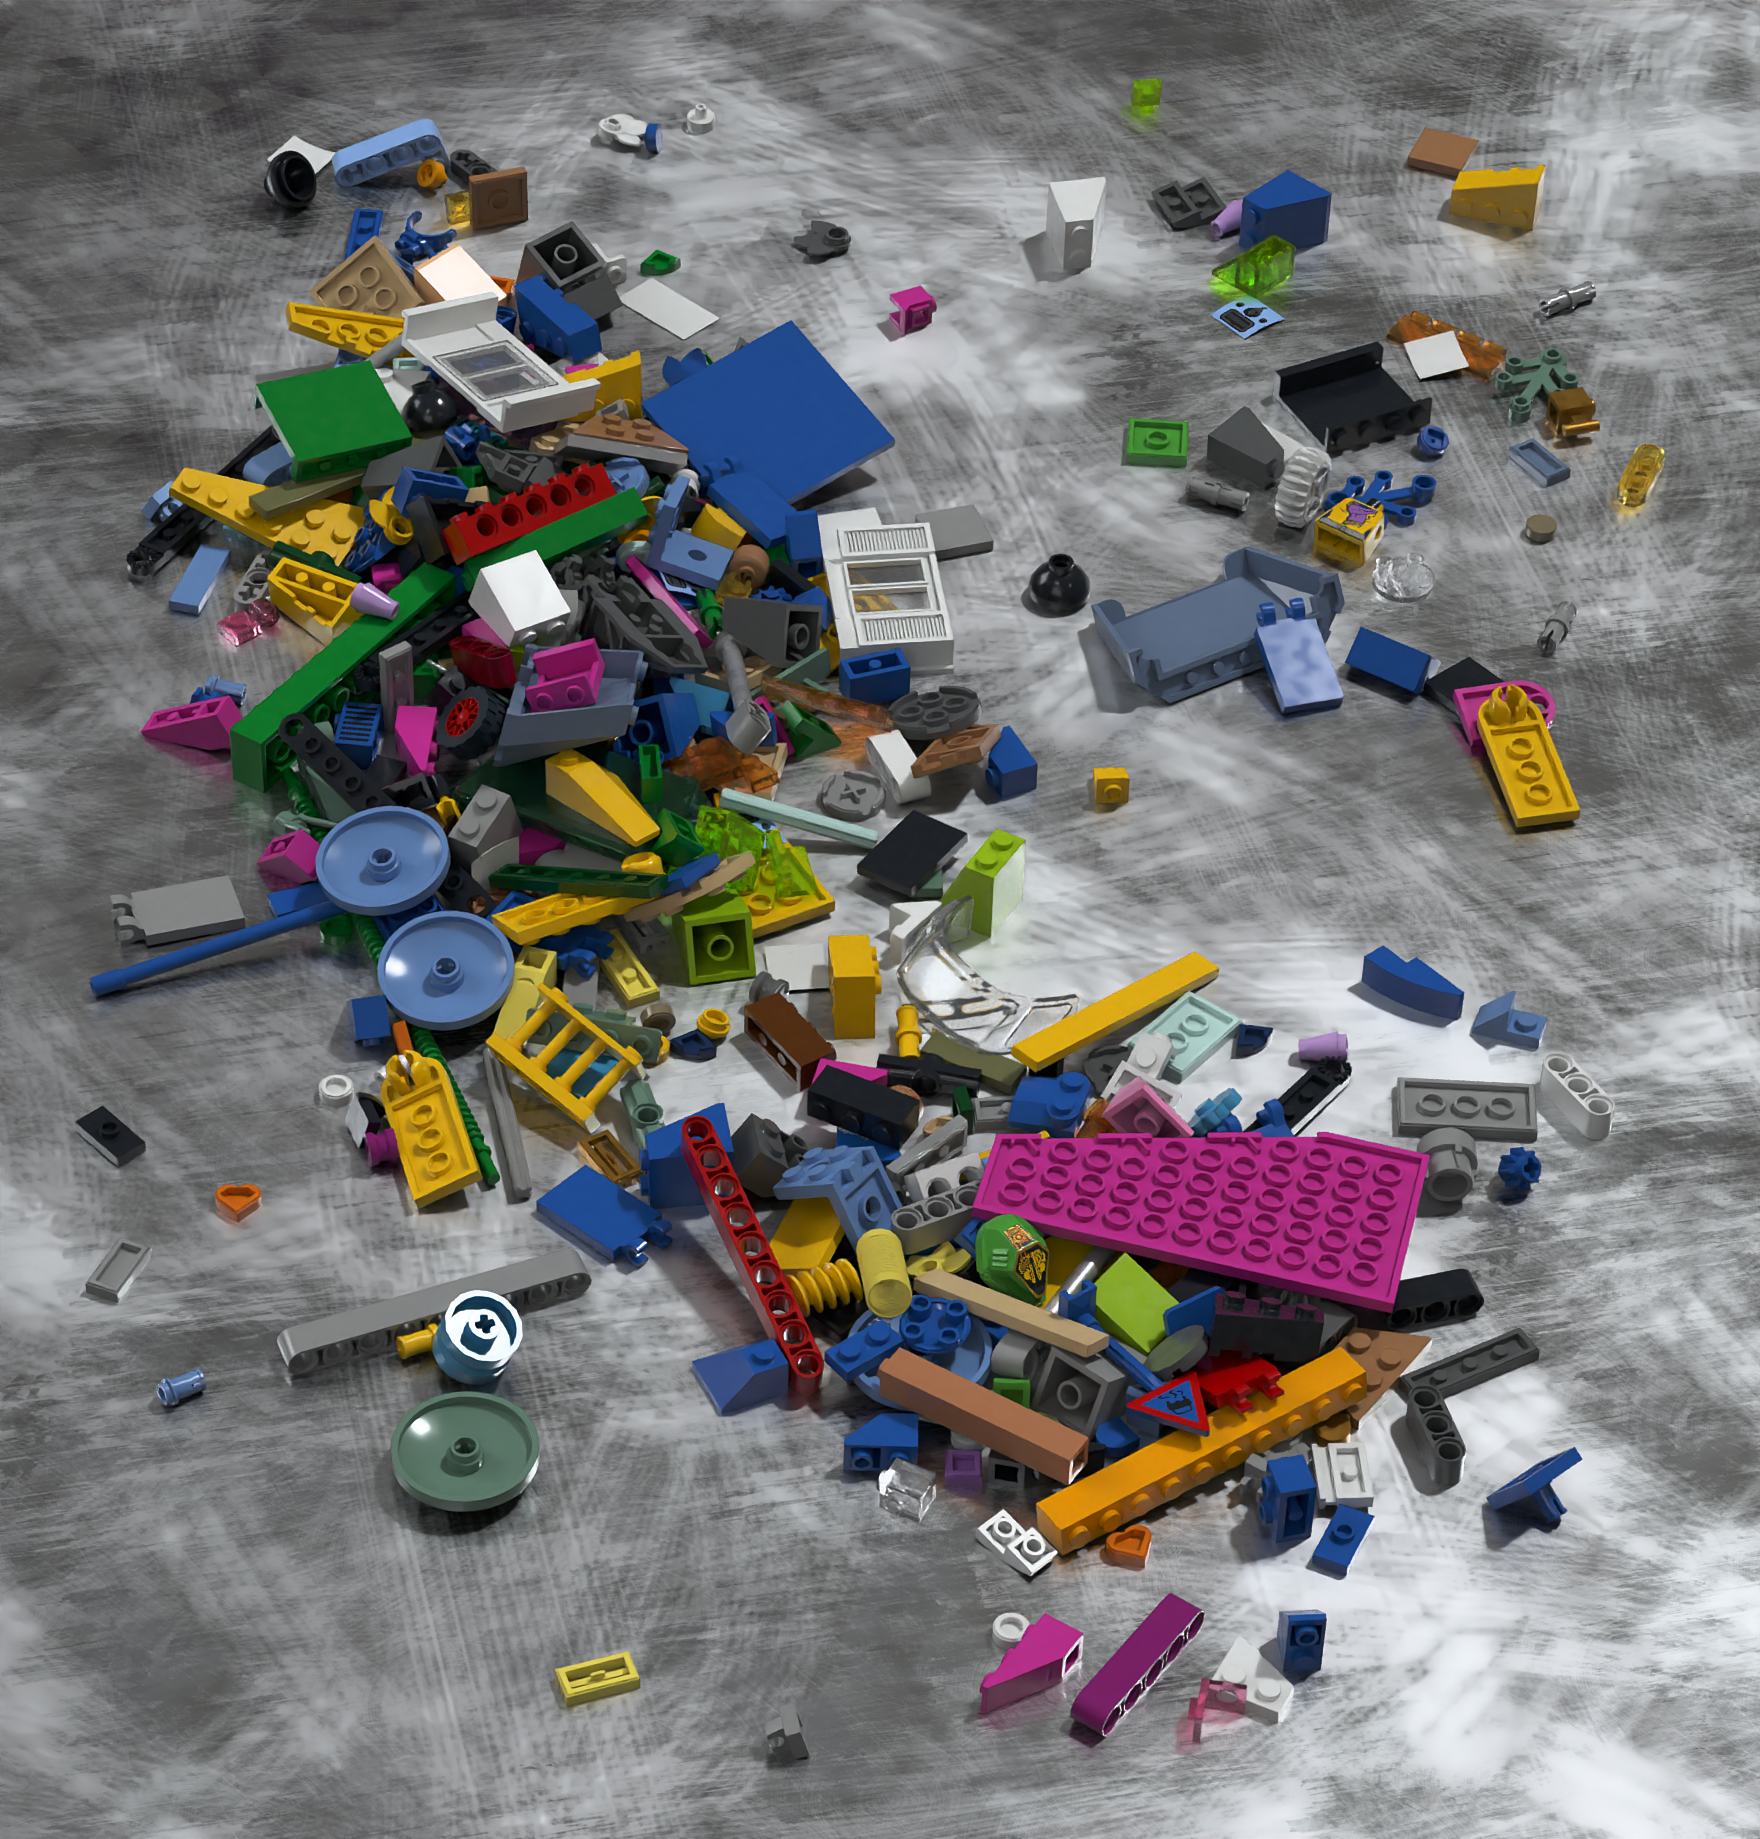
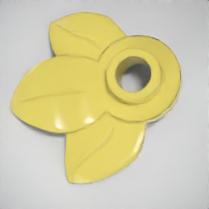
(942, 1258)

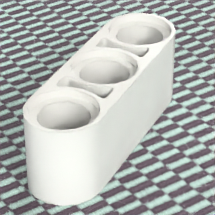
(892, 762)
(1577, 1095)

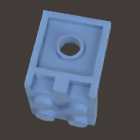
(680, 552)
(848, 1180)

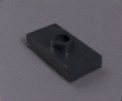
(110, 1136)

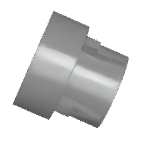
(1450, 1164)

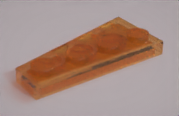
(833, 704)

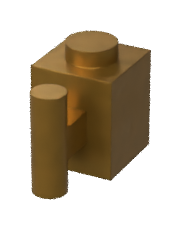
(1572, 412)

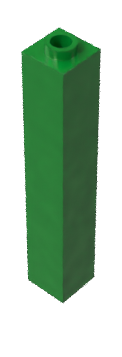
(568, 535)

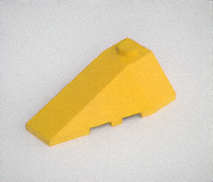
(598, 796)

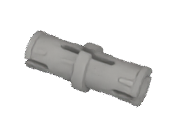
(1567, 298)
(1217, 493)
(1557, 627)

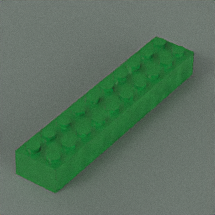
(327, 679)

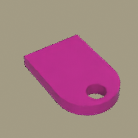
(1470, 699)

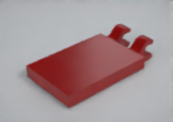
(1231, 1378)

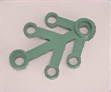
(1549, 363)

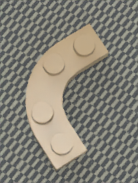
(713, 883)

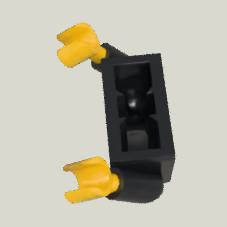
(423, 791)

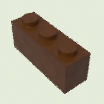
(787, 1038)

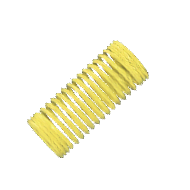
(884, 1273)

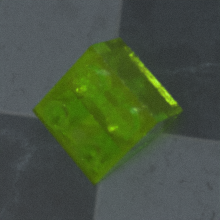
(1259, 266)
(730, 835)

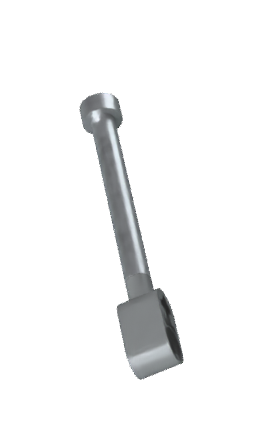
(749, 721)
(1022, 1355)

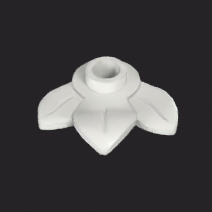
(623, 129)

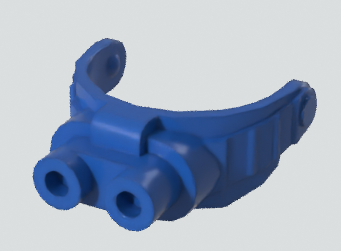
(422, 243)

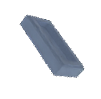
(1539, 462)

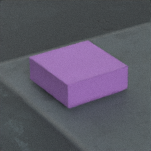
(963, 1468)

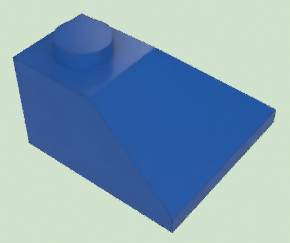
(744, 1375)

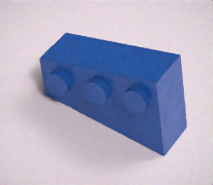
(553, 322)

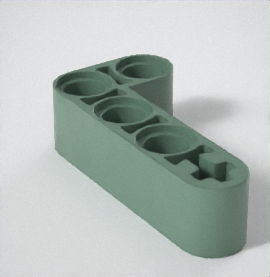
(327, 801)

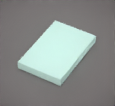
(1195, 1030)

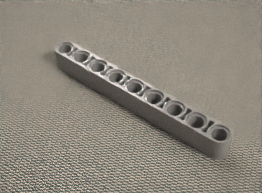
(377, 1325)

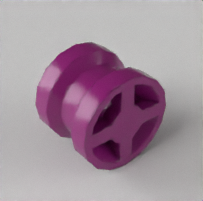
(381, 1147)

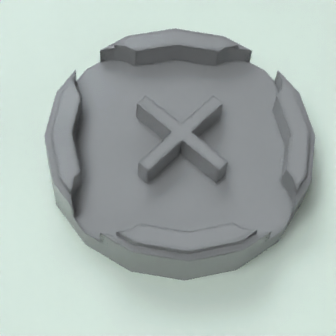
(853, 796)

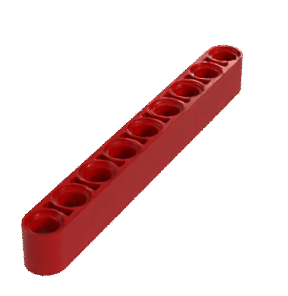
(751, 1239)

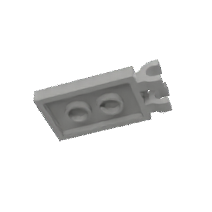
(177, 911)

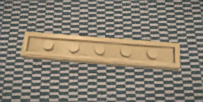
(1013, 1313)

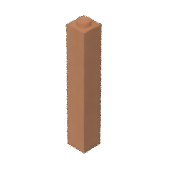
(983, 1416)

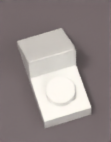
(907, 923)

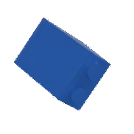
(1287, 209)
(662, 720)
(667, 1175)

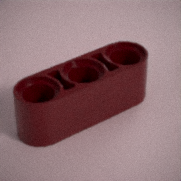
(484, 661)

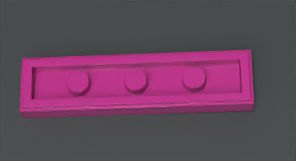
(659, 591)

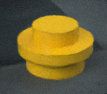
(714, 1023)

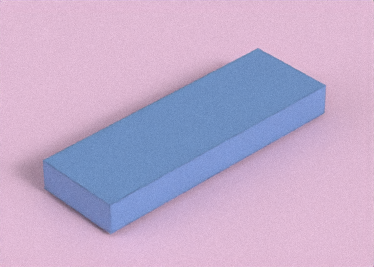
(199, 579)

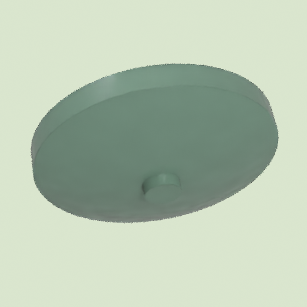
(465, 1451)

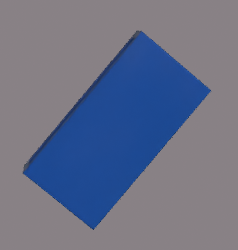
(1391, 660)

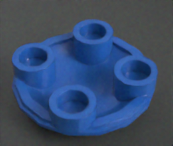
(935, 1324)

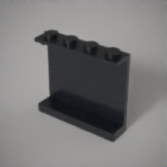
(1348, 399)

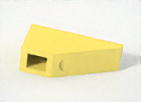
(531, 969)

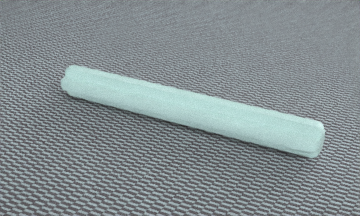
(798, 818)

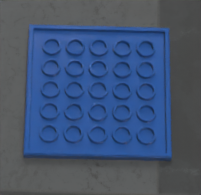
(774, 410)

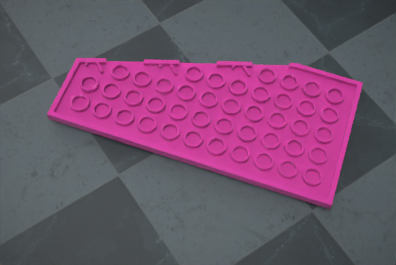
(1268, 1210)

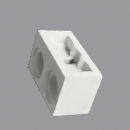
(943, 1176)

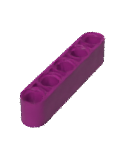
(1137, 1664)

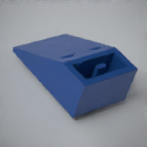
(370, 543)

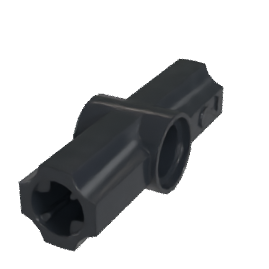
(930, 1075)

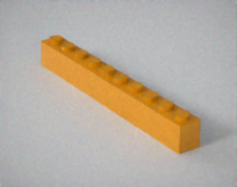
(1188, 1459)

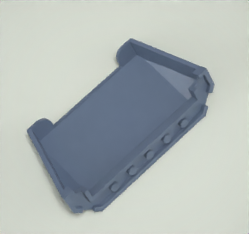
(1211, 631)
(538, 734)

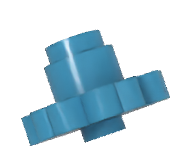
(1211, 1113)

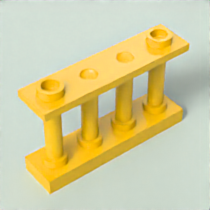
(558, 1089)

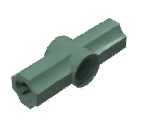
(641, 1110)

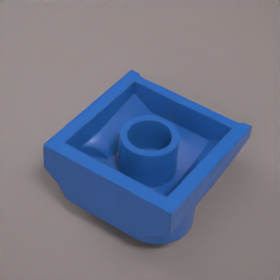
(1051, 1104)

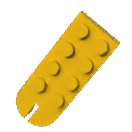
(1525, 759)
(564, 910)
(428, 1128)

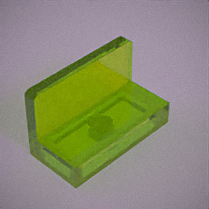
(789, 867)

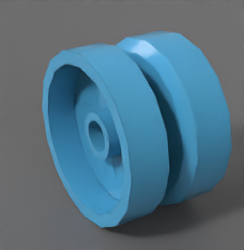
(477, 1337)

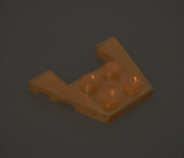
(719, 762)

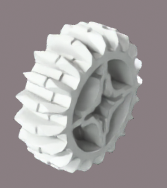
(1303, 487)

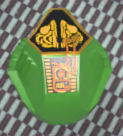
(1013, 1258)

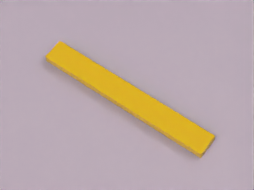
(1114, 1011)

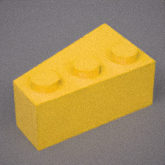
(1500, 196)
(617, 380)
(313, 599)
(853, 983)

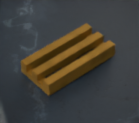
(604, 1162)

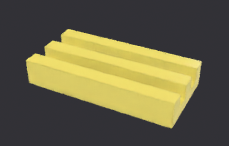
(599, 1683)

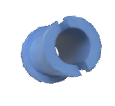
(226, 688)
(174, 1389)

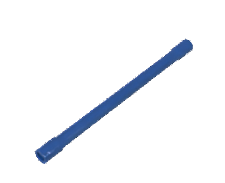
(120, 978)

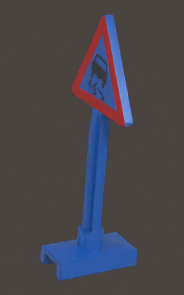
(1170, 1403)

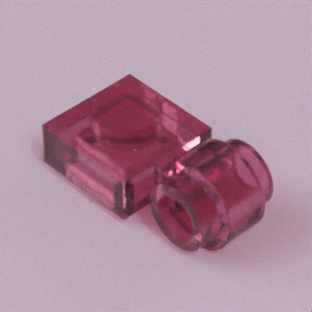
(243, 627)

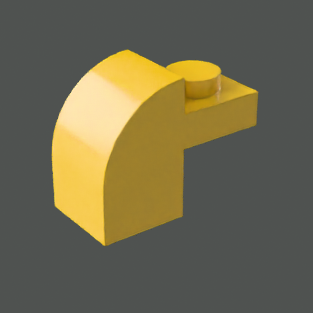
(718, 528)

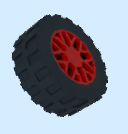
(470, 723)

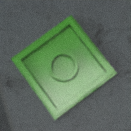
(1157, 442)

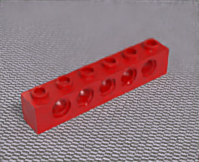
(467, 542)

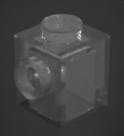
(906, 1490)

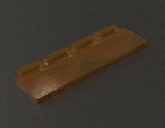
(1482, 360)

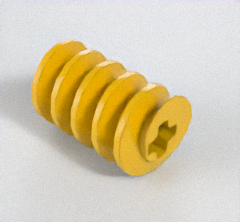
(825, 1285)

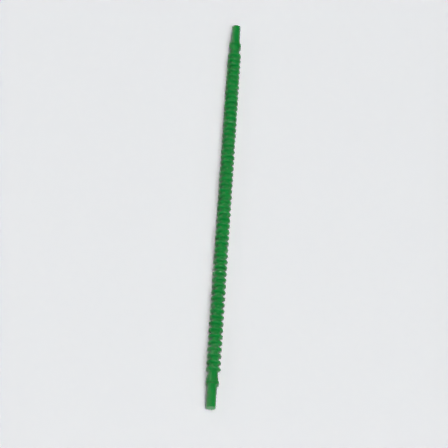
(374, 943)

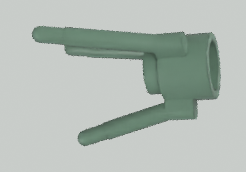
(288, 822)

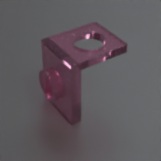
(1208, 1700)

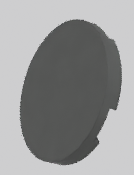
(935, 713)

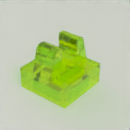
(1146, 94)

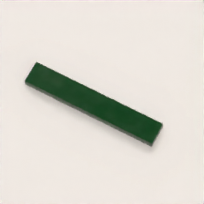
(579, 881)

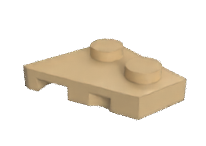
(754, 666)

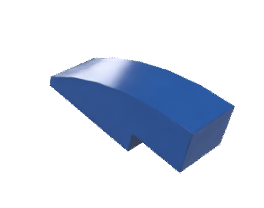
(1412, 984)

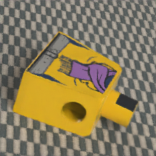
(1351, 529)

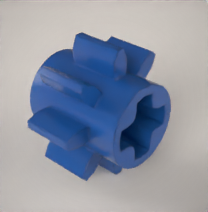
(462, 441)
(1519, 1169)

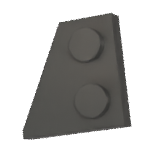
(503, 468)

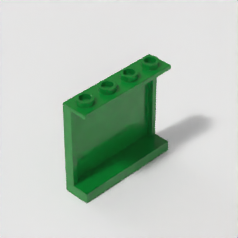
(333, 419)

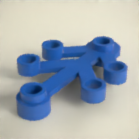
(1422, 490)

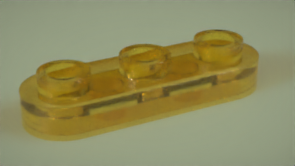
(1640, 475)

